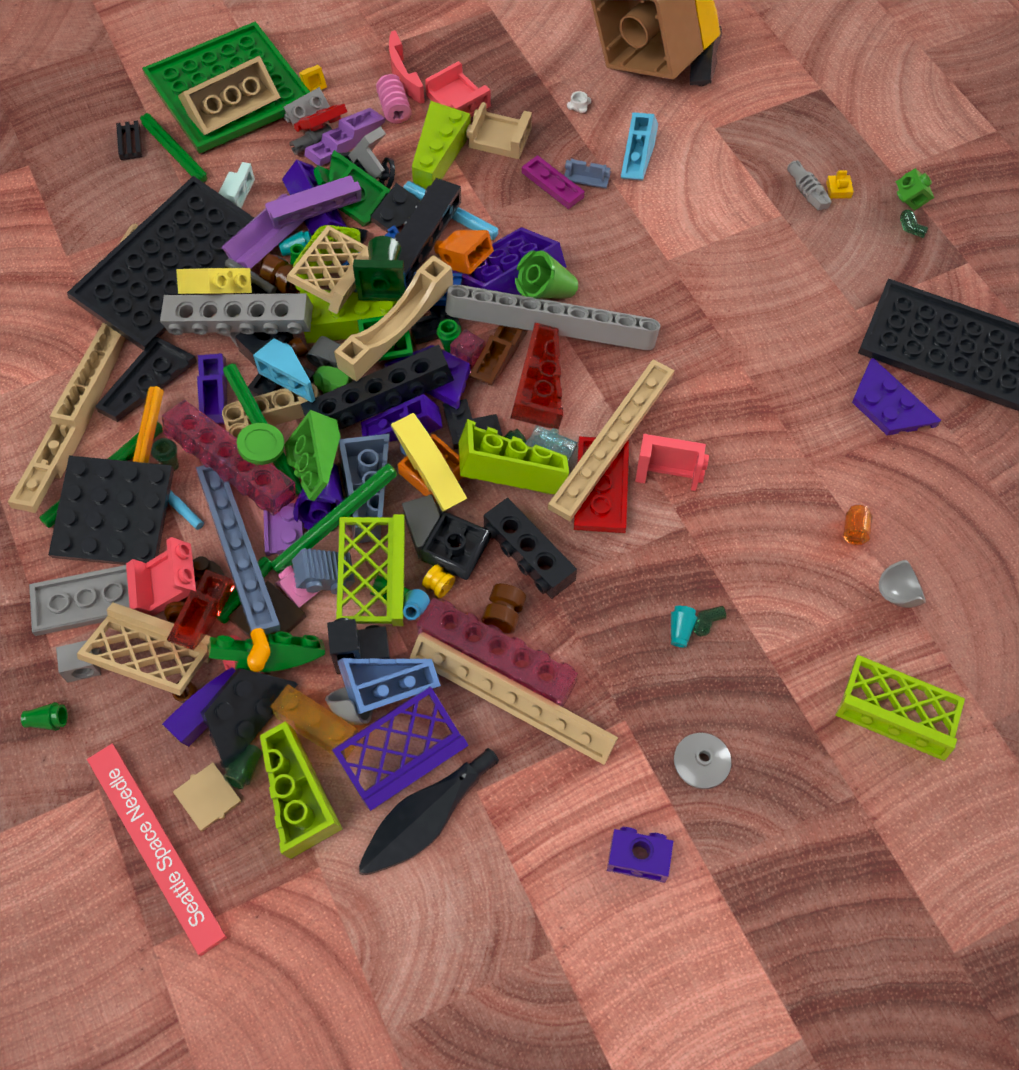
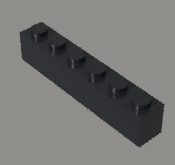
(427, 224)

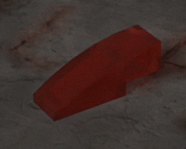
(201, 610)

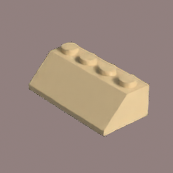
(229, 95)

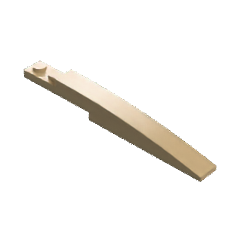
(68, 420)

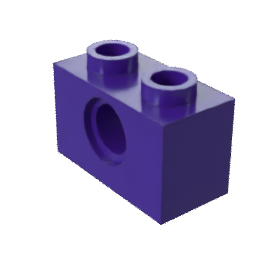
(623, 861)

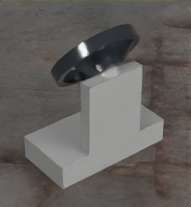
(364, 154)

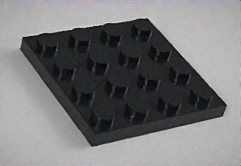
(111, 510)

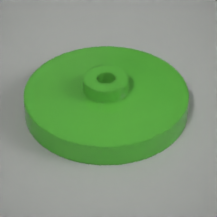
(260, 443)

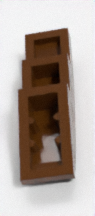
(497, 354)

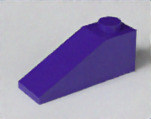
(424, 409)

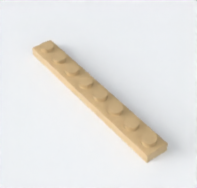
(610, 440)
(516, 698)

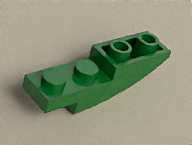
(285, 649)

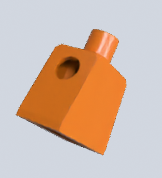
(465, 249)

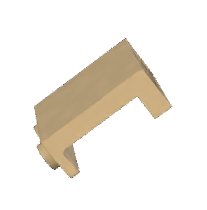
(499, 133)

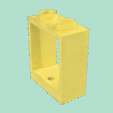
(214, 280)

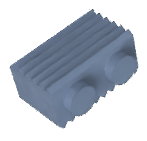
(319, 570)

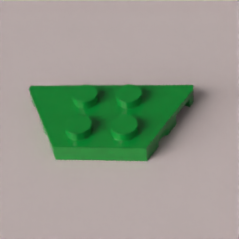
(371, 190)

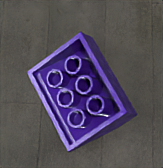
(500, 267)

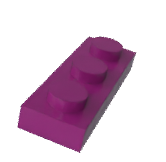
(553, 182)

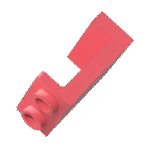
(456, 91)
(672, 458)
(162, 579)

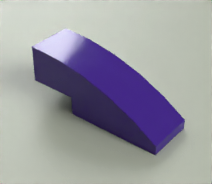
(212, 386)
(187, 720)

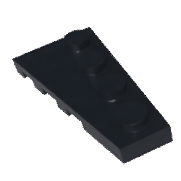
(153, 367)

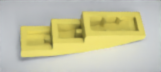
(428, 461)

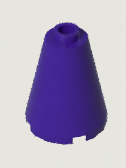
(313, 511)

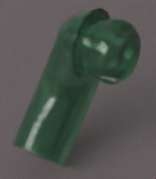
(911, 225)
(706, 618)

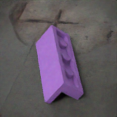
(313, 202)
(257, 239)

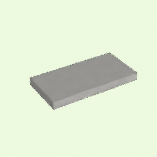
(76, 599)

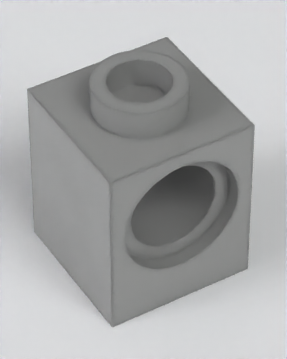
(71, 667)

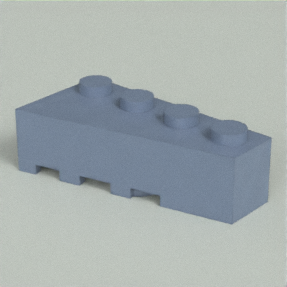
(358, 462)

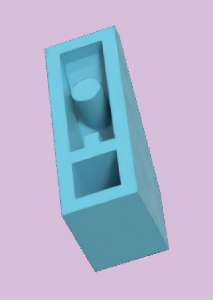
(639, 145)
(282, 366)

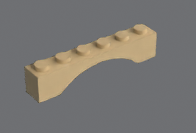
(367, 347)

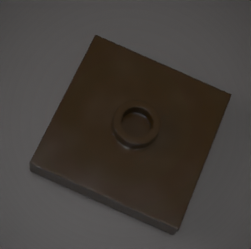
(287, 612)

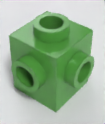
(914, 189)

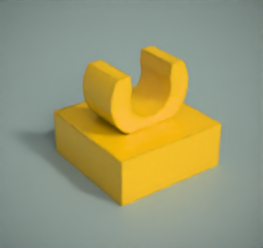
(313, 78)
(840, 185)

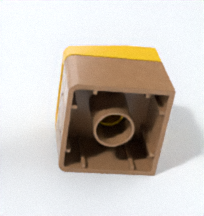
(654, 34)

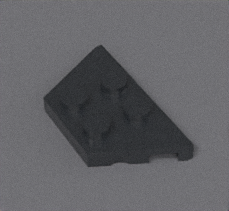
(241, 711)

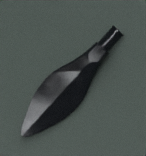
(422, 817)

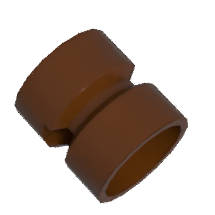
(275, 272)
(505, 605)

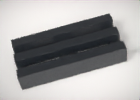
(120, 139)

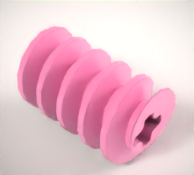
(393, 99)

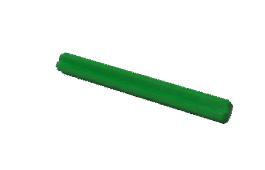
(173, 147)

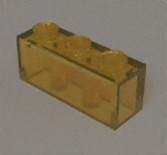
(313, 720)

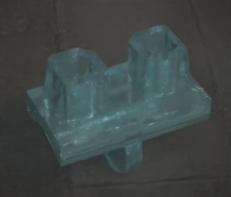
(552, 441)

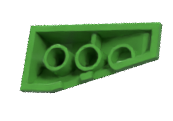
(313, 451)

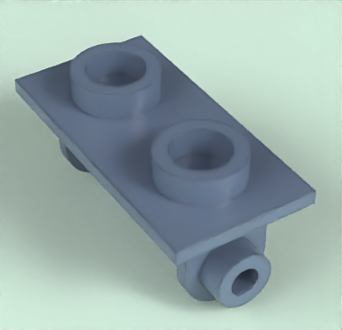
(595, 175)

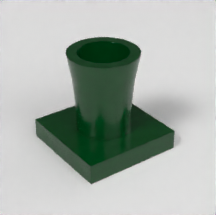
(383, 274)

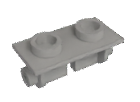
(305, 106)

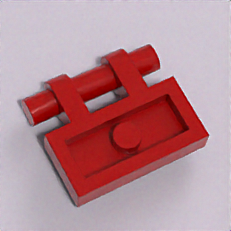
(321, 116)

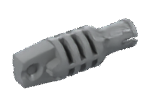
(809, 186)

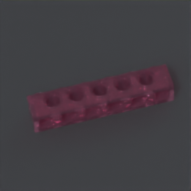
(218, 450)
(443, 612)

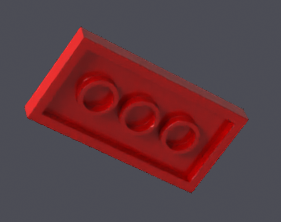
(607, 503)

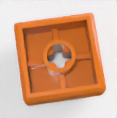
(408, 472)

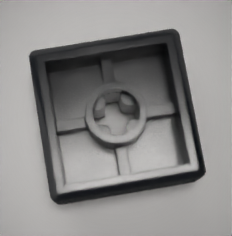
(447, 533)

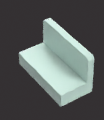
(238, 184)

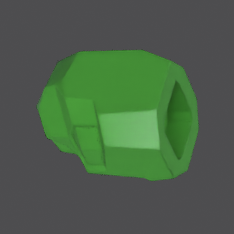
(330, 378)

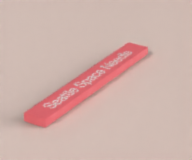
(157, 850)

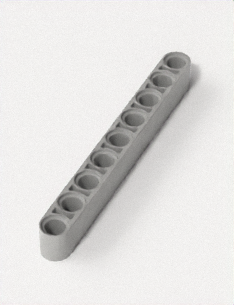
(571, 319)

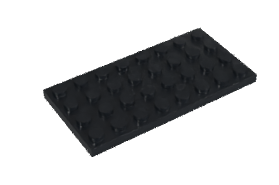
(133, 278)
(945, 343)

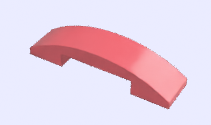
(411, 82)

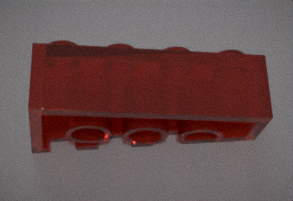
(539, 387)

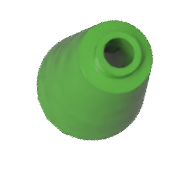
(544, 277)

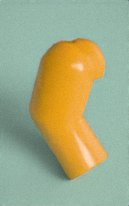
(260, 651)

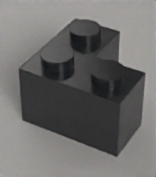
(349, 642)

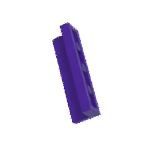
(300, 178)

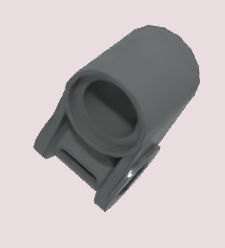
(323, 353)

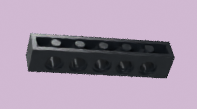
(383, 388)

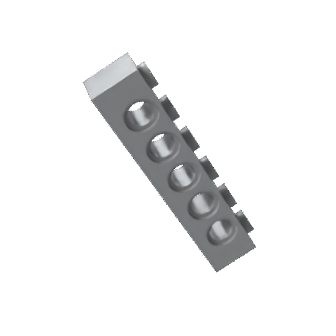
(225, 307)

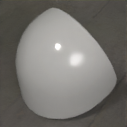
(901, 586)
(344, 708)

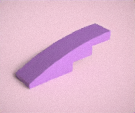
(345, 137)

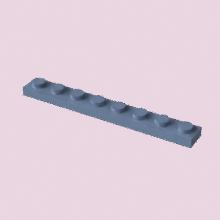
(238, 552)

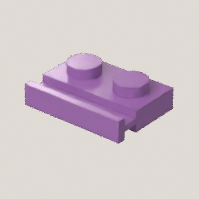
(281, 530)

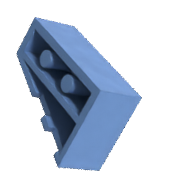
(385, 681)

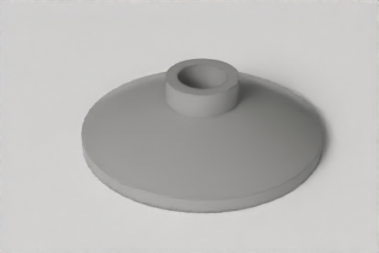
(694, 770)

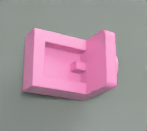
(287, 583)

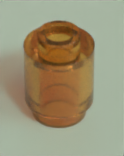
(858, 525)

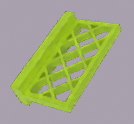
(394, 566)
(895, 723)

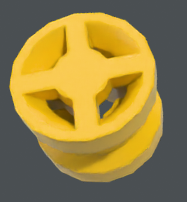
(438, 581)

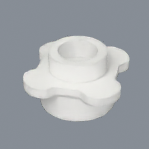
(579, 102)

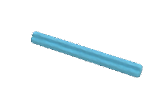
(461, 216)

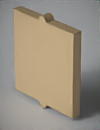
(207, 797)

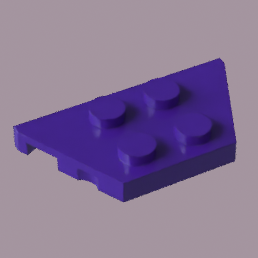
(450, 392)
(891, 403)

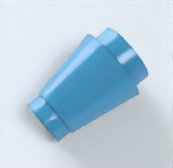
(415, 604)

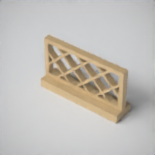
(341, 287)
(153, 631)

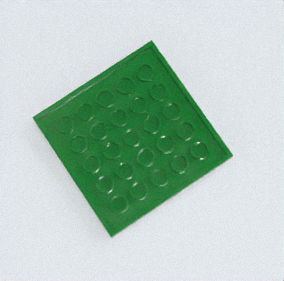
(212, 58)

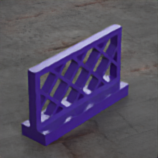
(413, 769)

